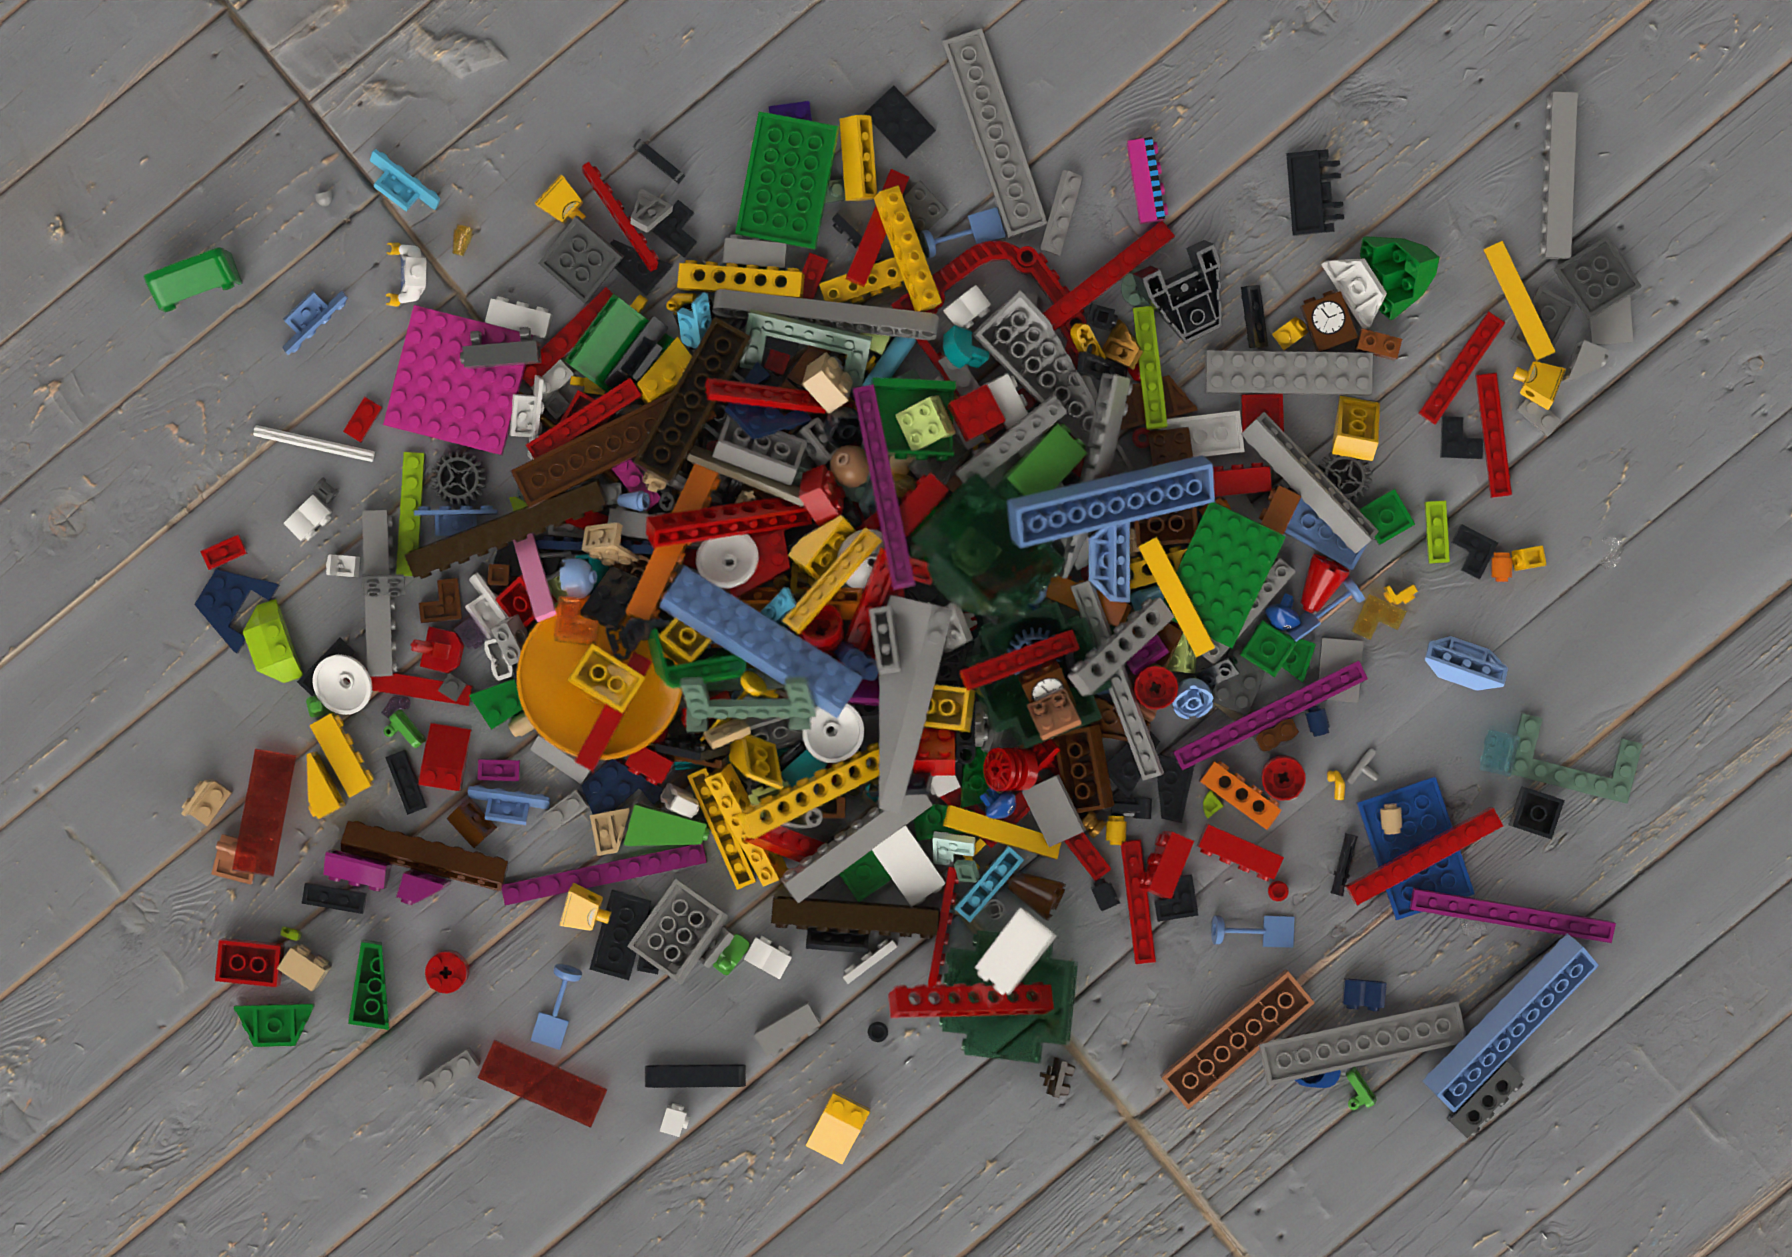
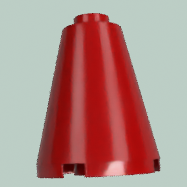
(1321, 582)

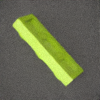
(1437, 532)

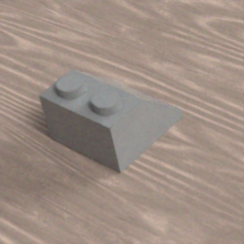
(1585, 359)

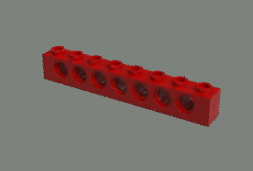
(725, 521)
(902, 1007)

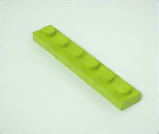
(1150, 368)
(410, 501)

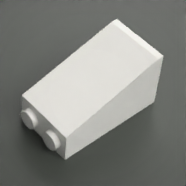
(909, 866)
(1015, 951)

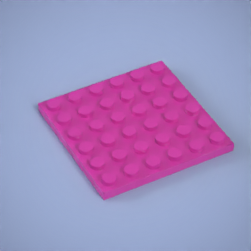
(441, 396)

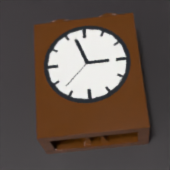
(1328, 321)
(1044, 681)

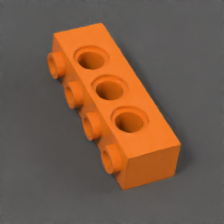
(1270, 807)

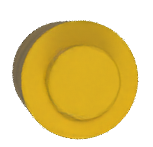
(1116, 830)

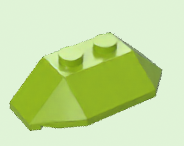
(271, 643)

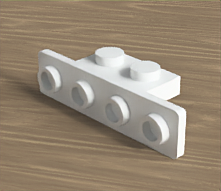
(527, 411)
(485, 608)

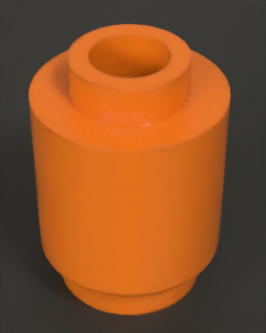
(1501, 567)

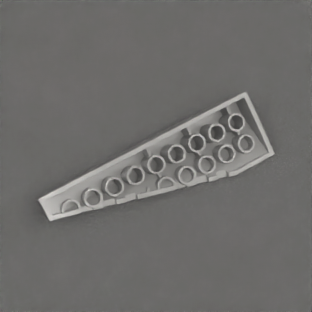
(1035, 357)
(1101, 447)
(907, 694)

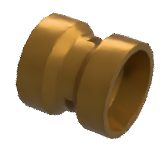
(1093, 824)

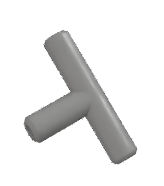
(1362, 767)

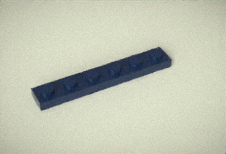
(570, 544)

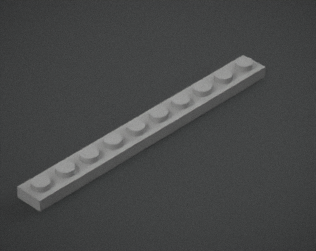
(1121, 690)

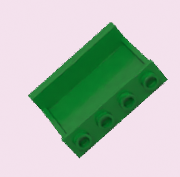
(608, 340)
(899, 394)

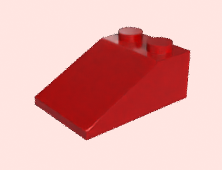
(445, 757)

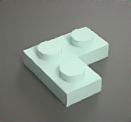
(947, 845)

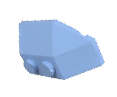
(1111, 562)
(1465, 663)

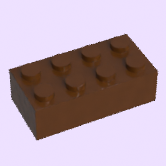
(1084, 768)

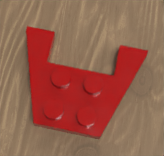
(771, 562)

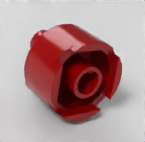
(438, 980)

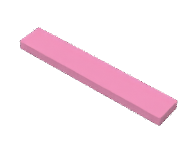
(535, 578)

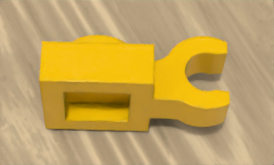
(589, 386)

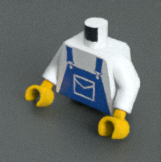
(412, 274)

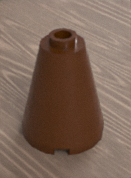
(1037, 892)

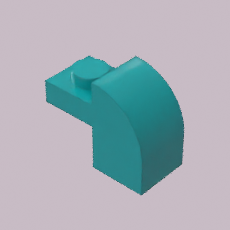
(959, 348)

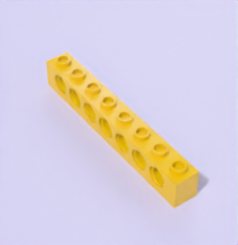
(750, 817)

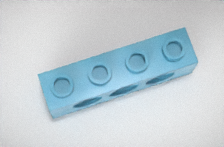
(989, 883)

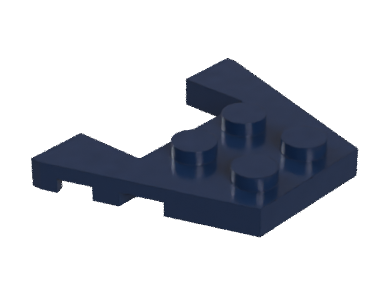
(762, 420)
(224, 598)
(615, 784)

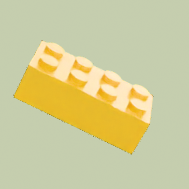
(950, 708)

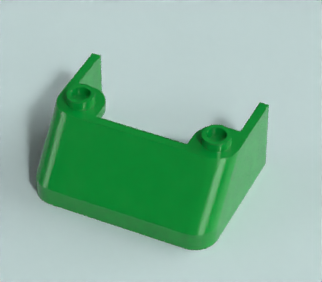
(192, 277)
(723, 667)

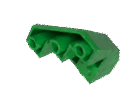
(1401, 268)

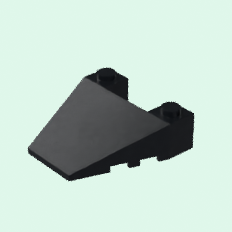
(1189, 299)

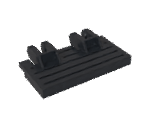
(1309, 191)

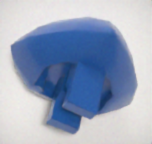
(1281, 615)
(1000, 804)

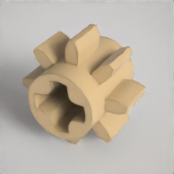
(653, 483)

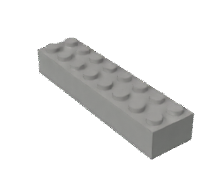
(1288, 373)

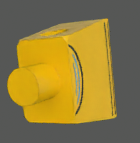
(561, 201)
(1540, 382)
(583, 909)

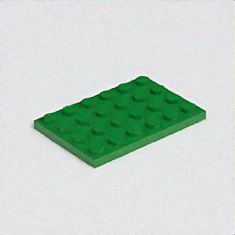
(787, 180)
(1227, 569)

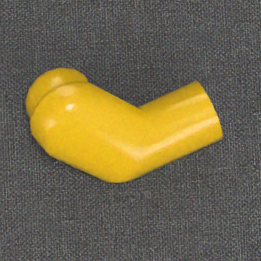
(679, 300)
(1335, 776)

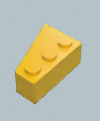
(664, 373)

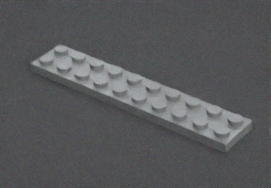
(995, 132)
(1362, 1043)

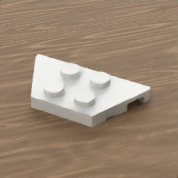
(1358, 287)

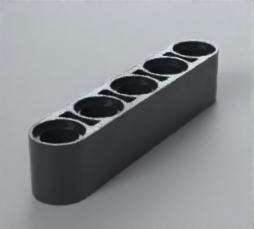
(695, 1076)

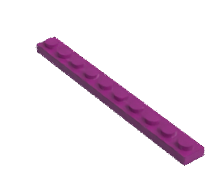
(883, 487)
(1270, 715)
(604, 873)
(1512, 915)

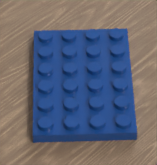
(1422, 819)

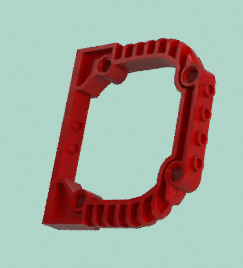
(983, 254)

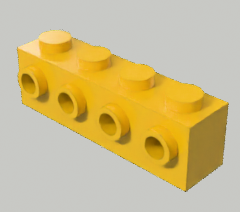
(858, 157)
(882, 276)
(341, 754)

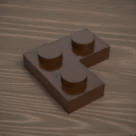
(447, 607)

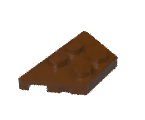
(1175, 403)

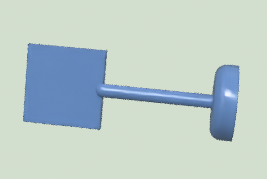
(984, 226)
(1311, 621)
(1276, 931)
(549, 1028)

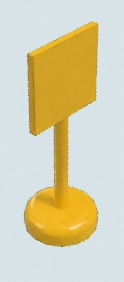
(752, 684)

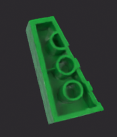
(498, 703)
(369, 995)

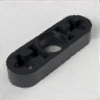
(658, 161)

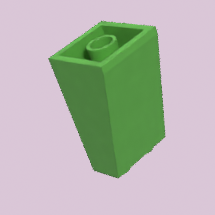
(1047, 461)
(662, 827)

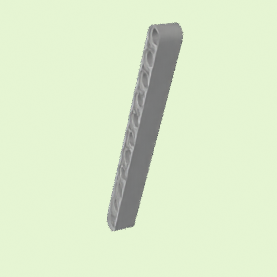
(830, 314)

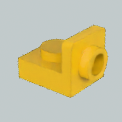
(1528, 558)

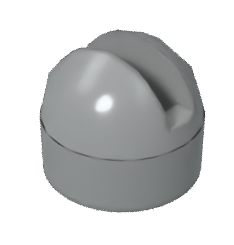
(324, 198)

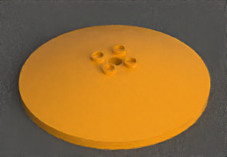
(567, 713)

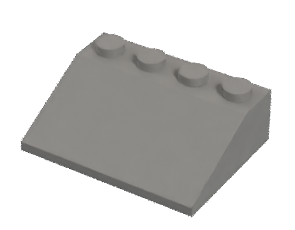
(678, 931)

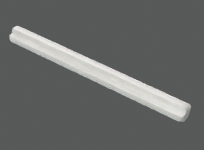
(314, 443)

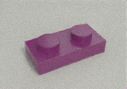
(1147, 655)
(498, 770)

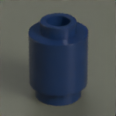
(1317, 721)

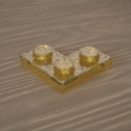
(1376, 611)

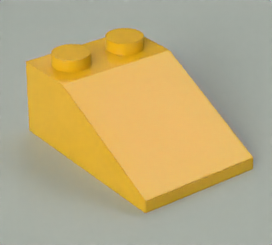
(1356, 428)
(820, 548)
(683, 642)
(606, 678)
(756, 760)
(322, 792)
(838, 1127)

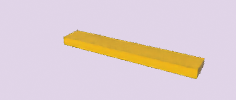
(1519, 300)
(832, 580)
(1176, 596)
(999, 832)

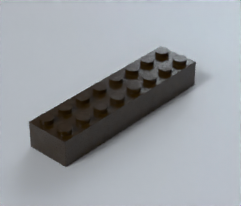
(688, 404)
(855, 915)

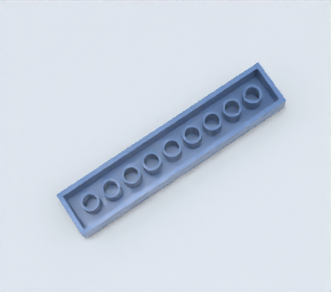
(1111, 501)
(759, 640)
(1510, 1022)

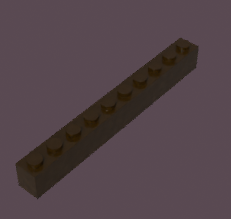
(506, 528)

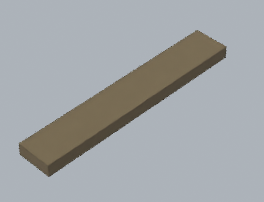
(704, 458)

